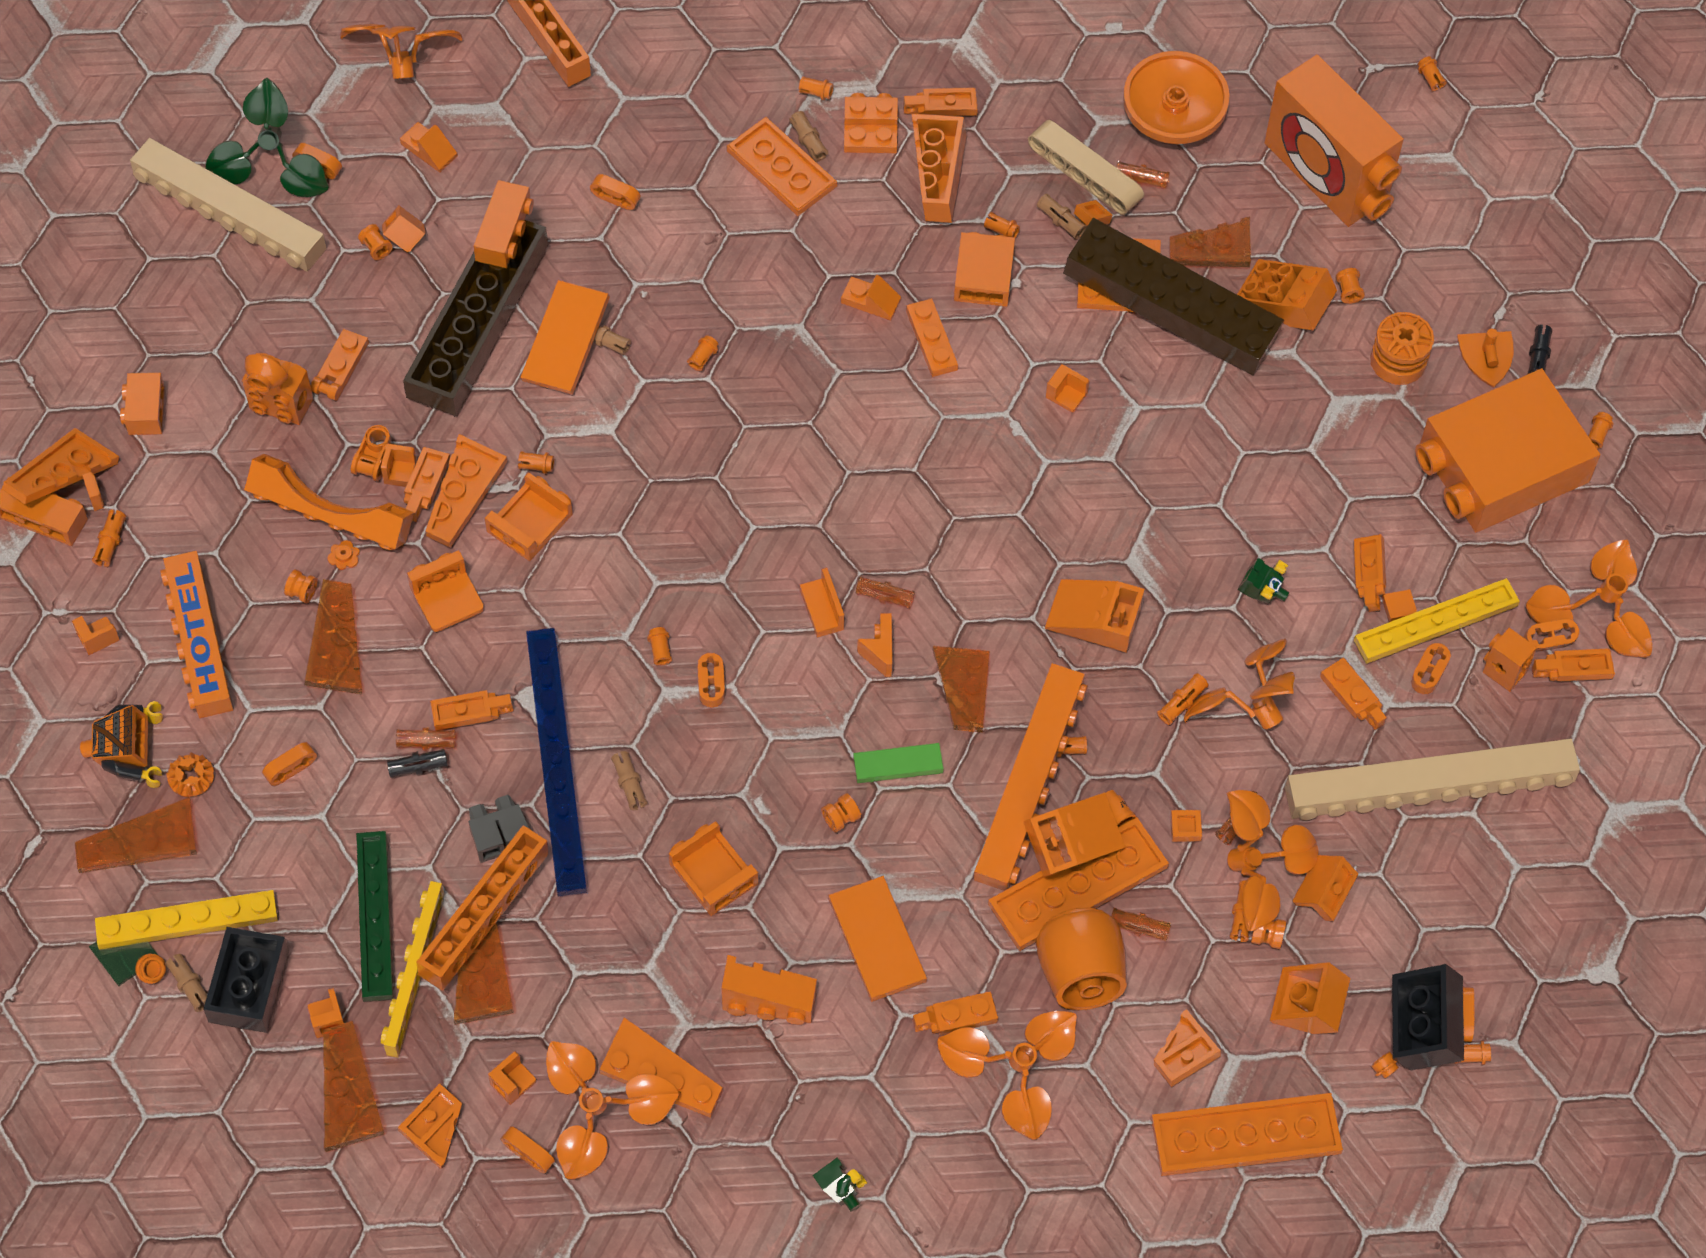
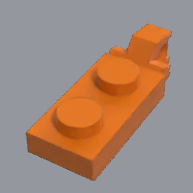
(942, 102)
(425, 480)
(1370, 569)
(1575, 665)
(1353, 693)
(469, 709)
(957, 1013)

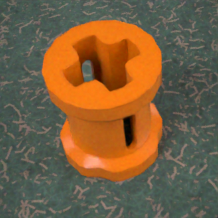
(375, 242)
(1350, 285)

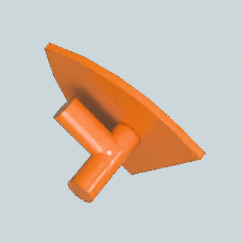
(1487, 354)

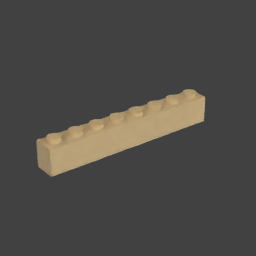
(228, 205)

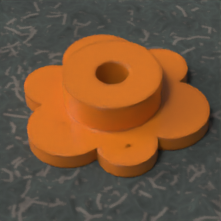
(349, 558)

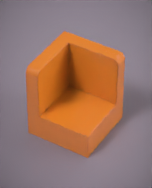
(403, 229)
(1067, 388)
(398, 464)
(95, 635)
(325, 1014)
(511, 1078)

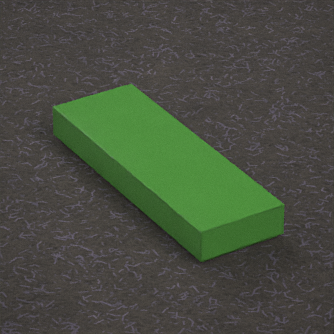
(898, 763)

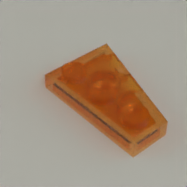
(1213, 247)

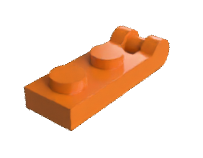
(340, 364)

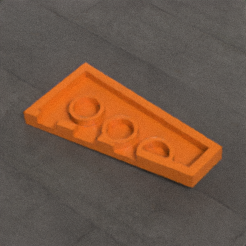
(467, 481)
(638, 1053)

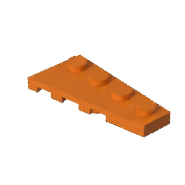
(59, 467)

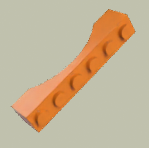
(277, 482)

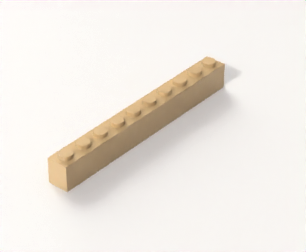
(1431, 779)

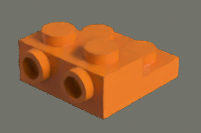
(870, 124)

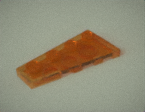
(333, 650)

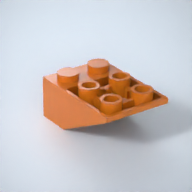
(1290, 291)
(1096, 611)
(1074, 834)

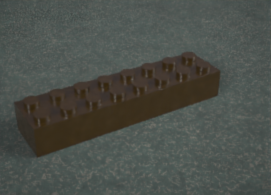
(1173, 296)
(471, 325)

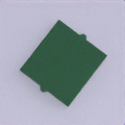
(121, 960)

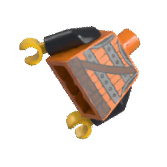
(122, 741)

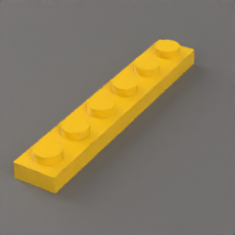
(1436, 620)
(186, 919)
(408, 981)

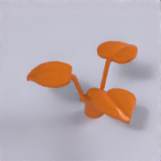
(400, 60)
(1616, 566)
(1264, 705)
(1248, 817)
(1022, 1110)
(581, 1149)

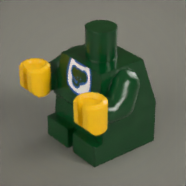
(1264, 581)
(839, 1184)

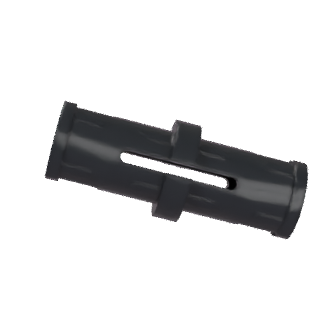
(1540, 349)
(397, 768)

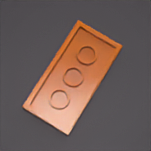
(781, 166)
(565, 337)
(877, 938)

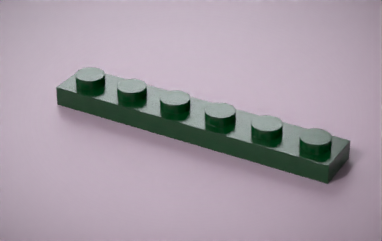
(374, 916)

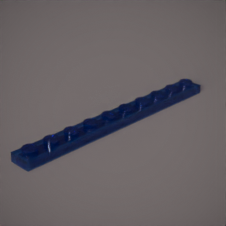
(556, 762)

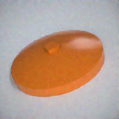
(1176, 97)

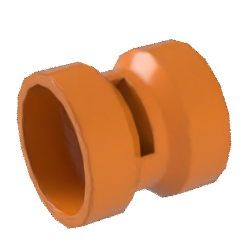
(841, 812)
(1273, 937)

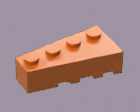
(939, 158)

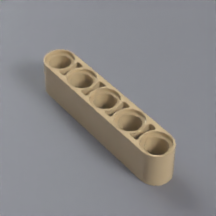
(1085, 167)

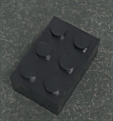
(246, 979)
(1428, 1017)

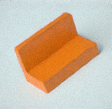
(823, 605)
(1326, 886)

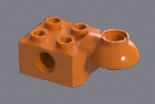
(277, 388)

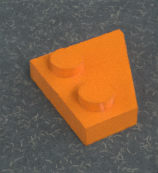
(1185, 1050)
(433, 1124)

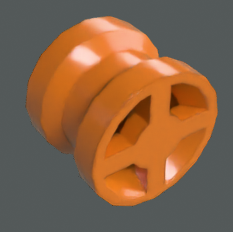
(300, 586)

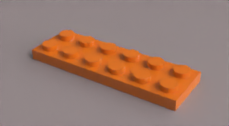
(1037, 899)
(1246, 1134)

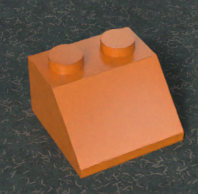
(1310, 998)

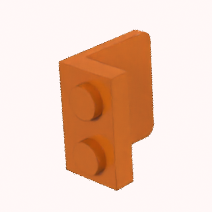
(444, 591)

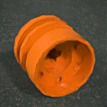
(1402, 348)

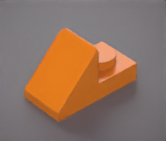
(429, 146)
(874, 297)
(879, 650)

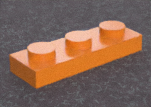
(932, 337)

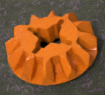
(193, 785)

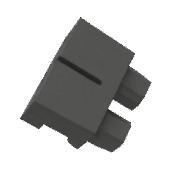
(485, 827)

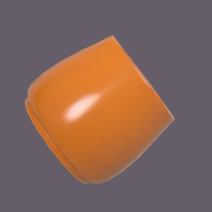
(1083, 958)

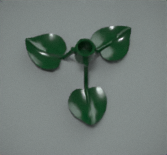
(268, 107)

